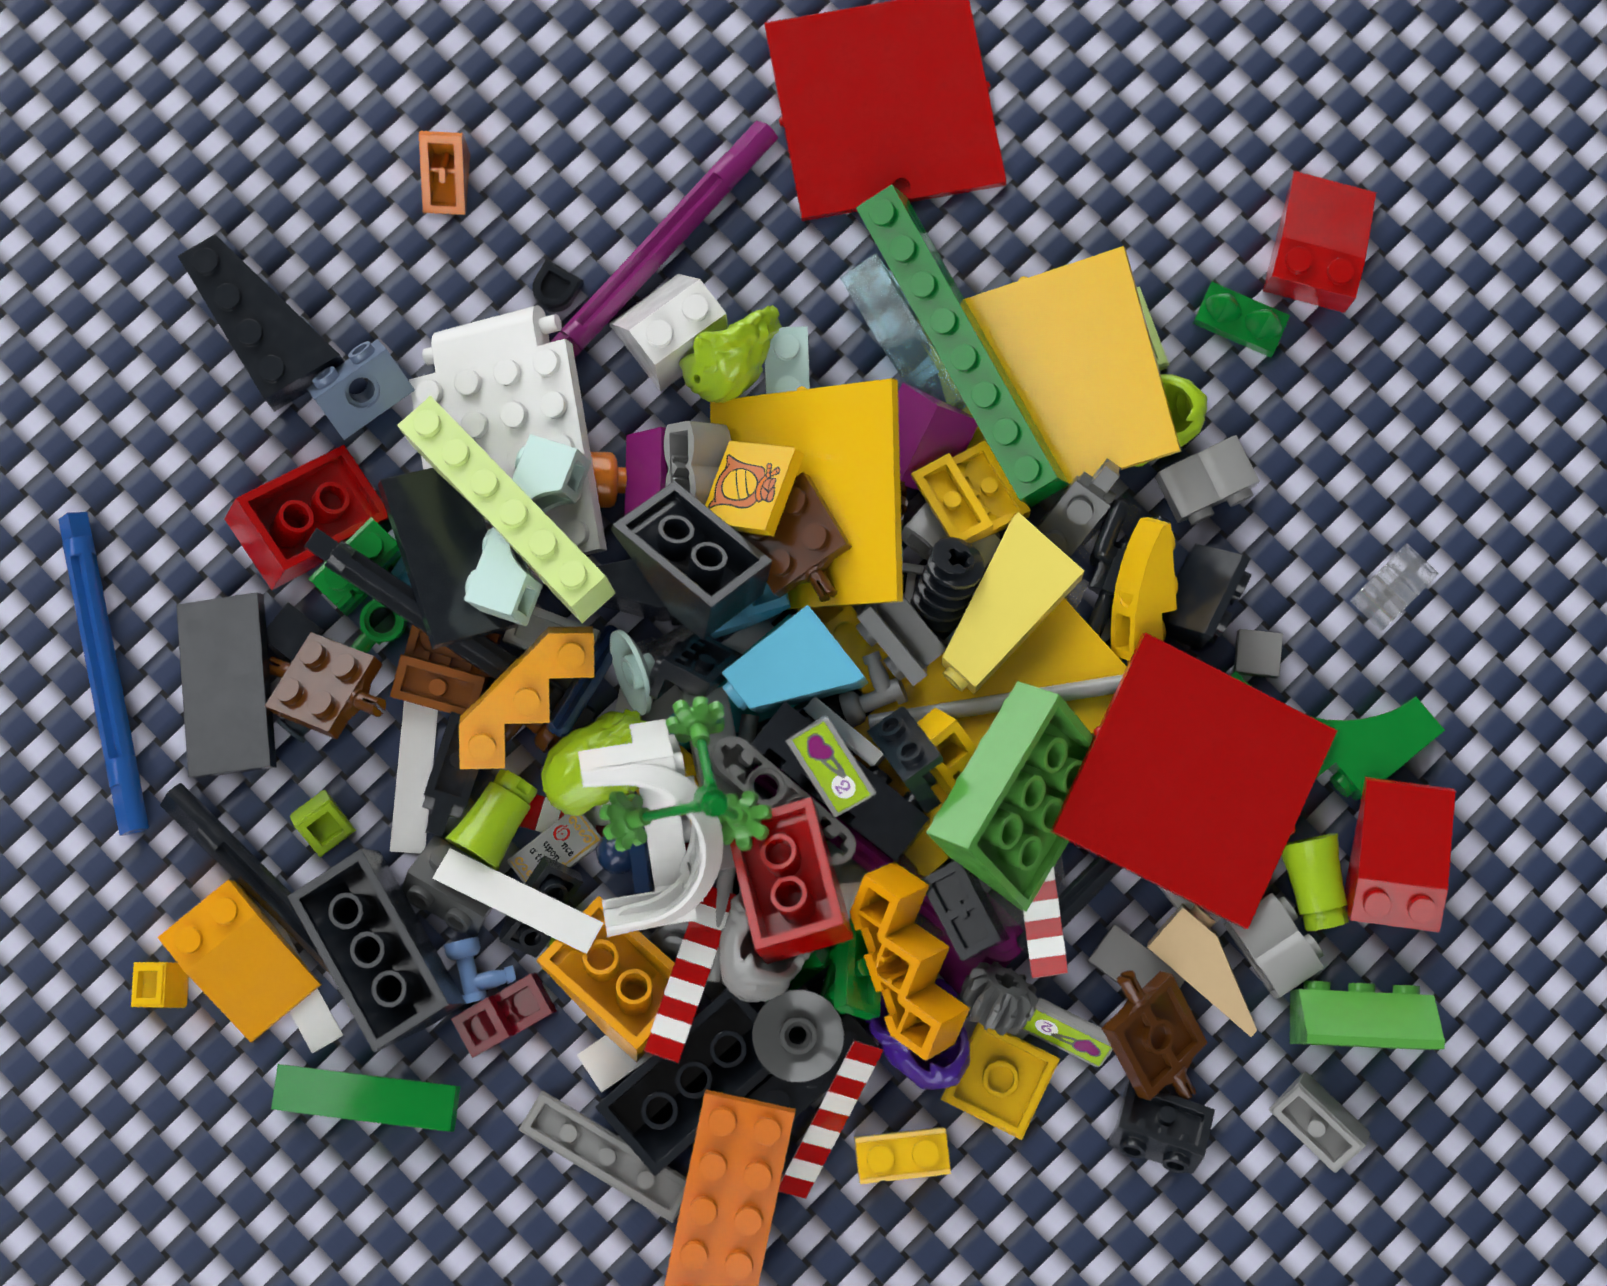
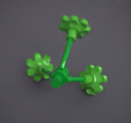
(738, 816)

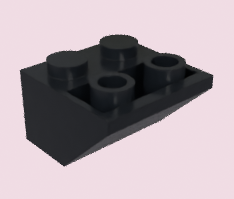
(1205, 588)

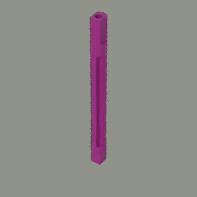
(667, 236)

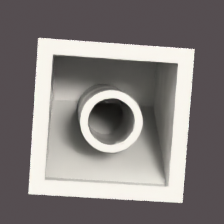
(665, 325)

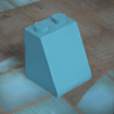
(792, 667)

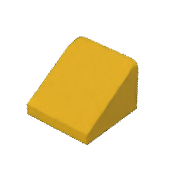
(159, 985)

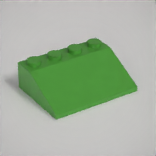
(1012, 793)

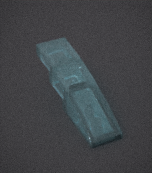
(899, 330)

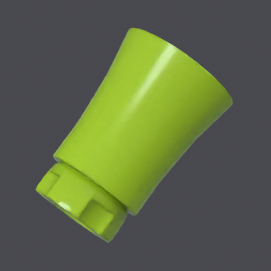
(494, 819)
(1317, 881)

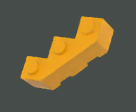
(523, 693)
(906, 961)

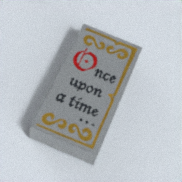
(564, 841)

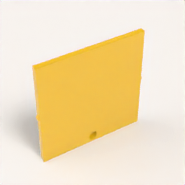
(1081, 363)
(855, 464)

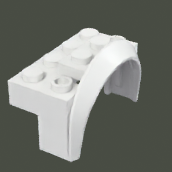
(678, 875)

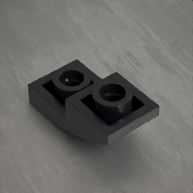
(552, 880)

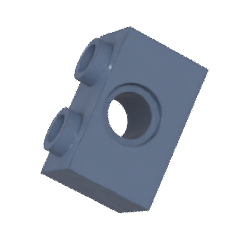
(353, 411)

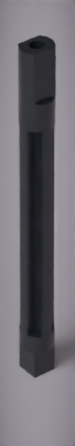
(401, 600)
(237, 862)

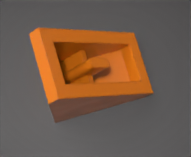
(444, 172)

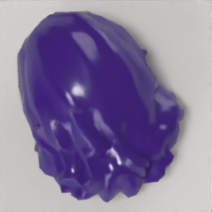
(935, 1073)

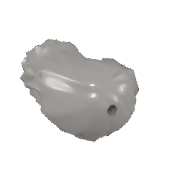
(742, 967)

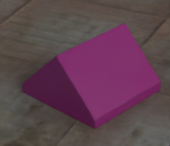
(929, 430)

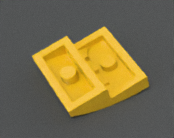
(969, 493)

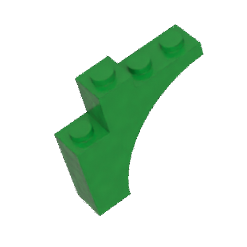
(1375, 744)

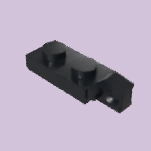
(448, 785)

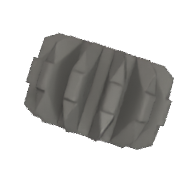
(998, 998)

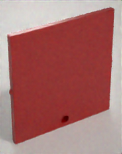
(884, 102)
(1194, 781)

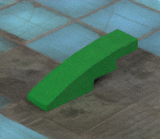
(366, 1097)

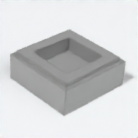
(1258, 653)

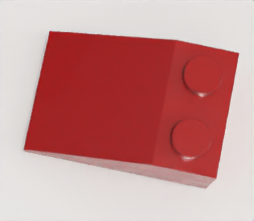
(1321, 242)
(284, 513)
(1401, 855)
(791, 886)

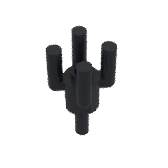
(1107, 559)

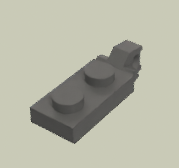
(1080, 508)

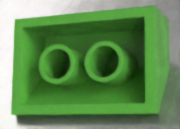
(1364, 1017)

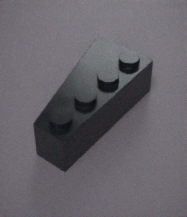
(265, 332)
(884, 819)

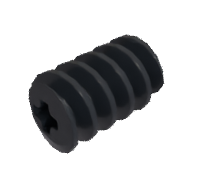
(947, 583)

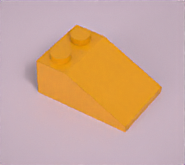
(239, 960)
(614, 983)

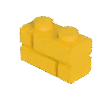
(902, 1155)

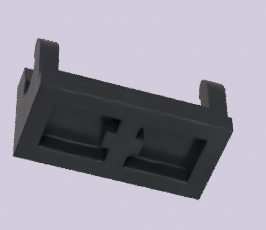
(964, 910)

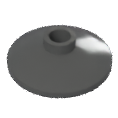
(822, 1041)

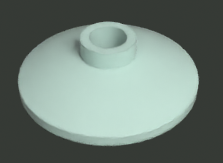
(632, 671)

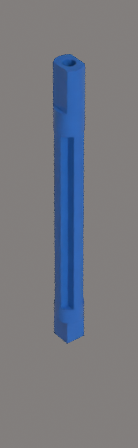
(103, 673)

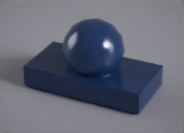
(621, 862)

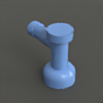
(475, 984)

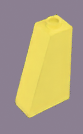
(1012, 599)

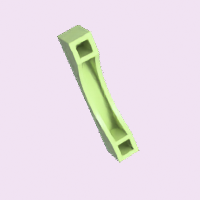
(507, 508)

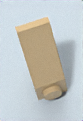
(1198, 956)

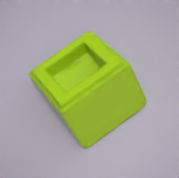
(322, 823)

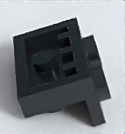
(692, 666)
(909, 754)
(1163, 1130)

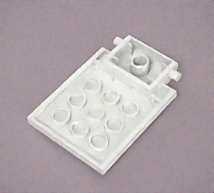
(512, 382)

